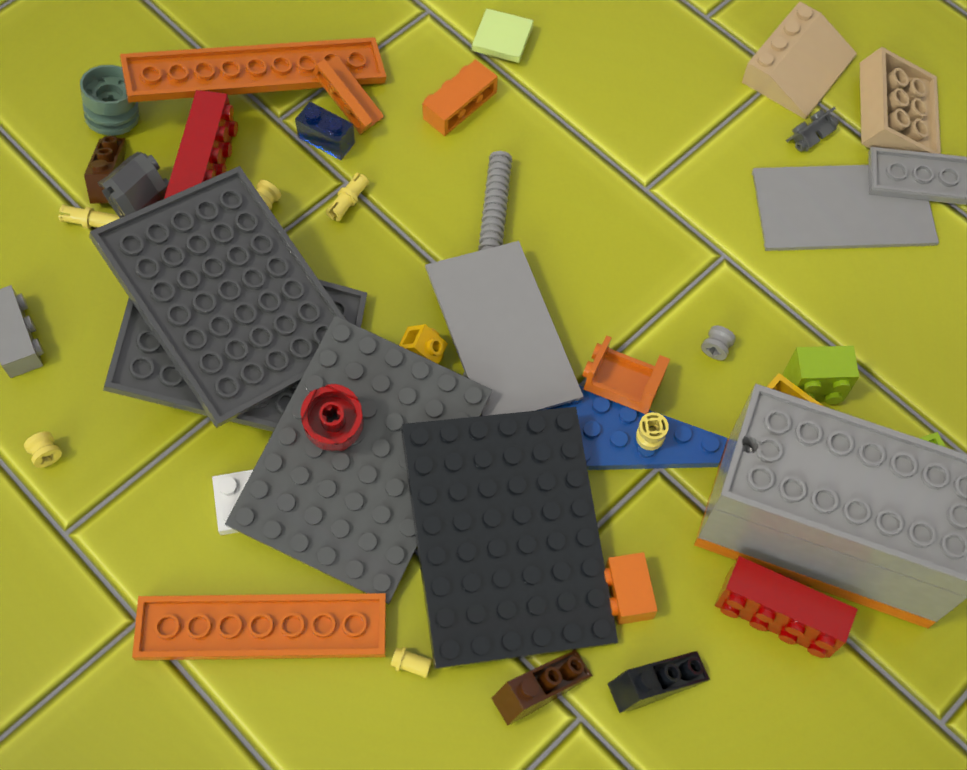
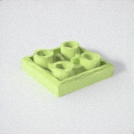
(502, 35)

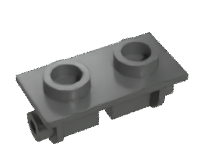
(821, 123)

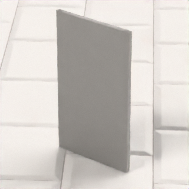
(834, 211)
(503, 330)

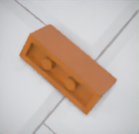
(347, 94)

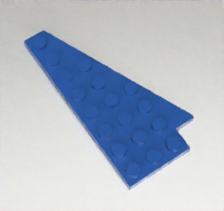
(611, 441)

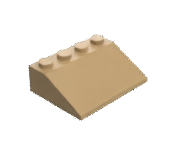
(799, 61)
(898, 104)

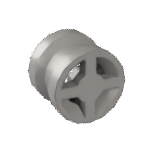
(718, 342)

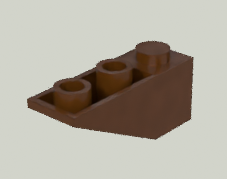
(105, 159)
(540, 686)

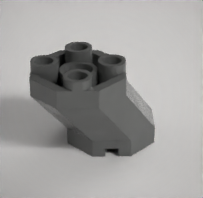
(134, 184)

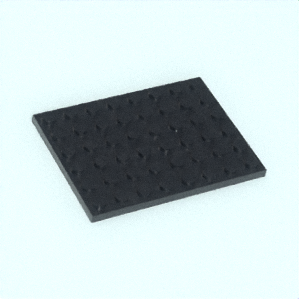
(506, 537)

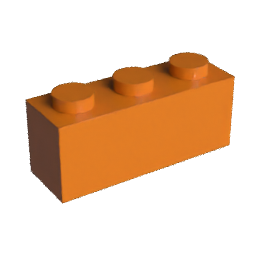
(459, 97)

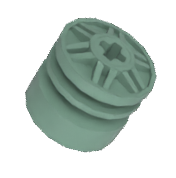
(106, 101)

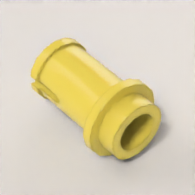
(411, 662)

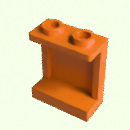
(624, 377)

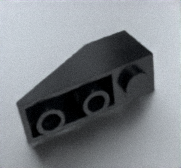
(657, 681)

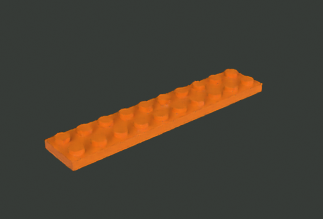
(245, 68)

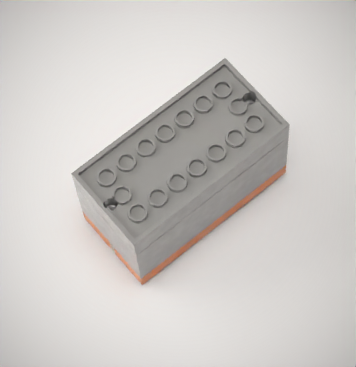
(842, 507)

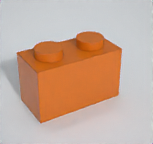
(630, 588)

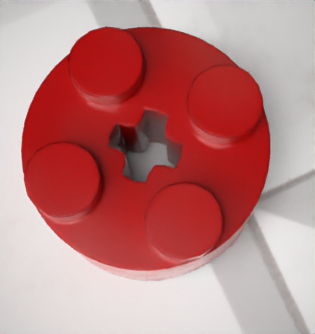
(326, 402)

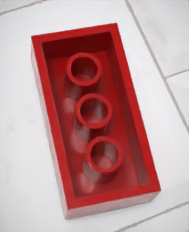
(785, 608)

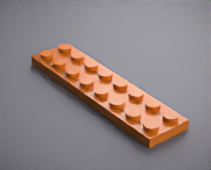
(260, 626)

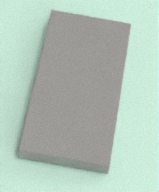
(917, 175)

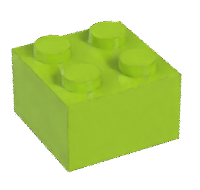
(824, 372)

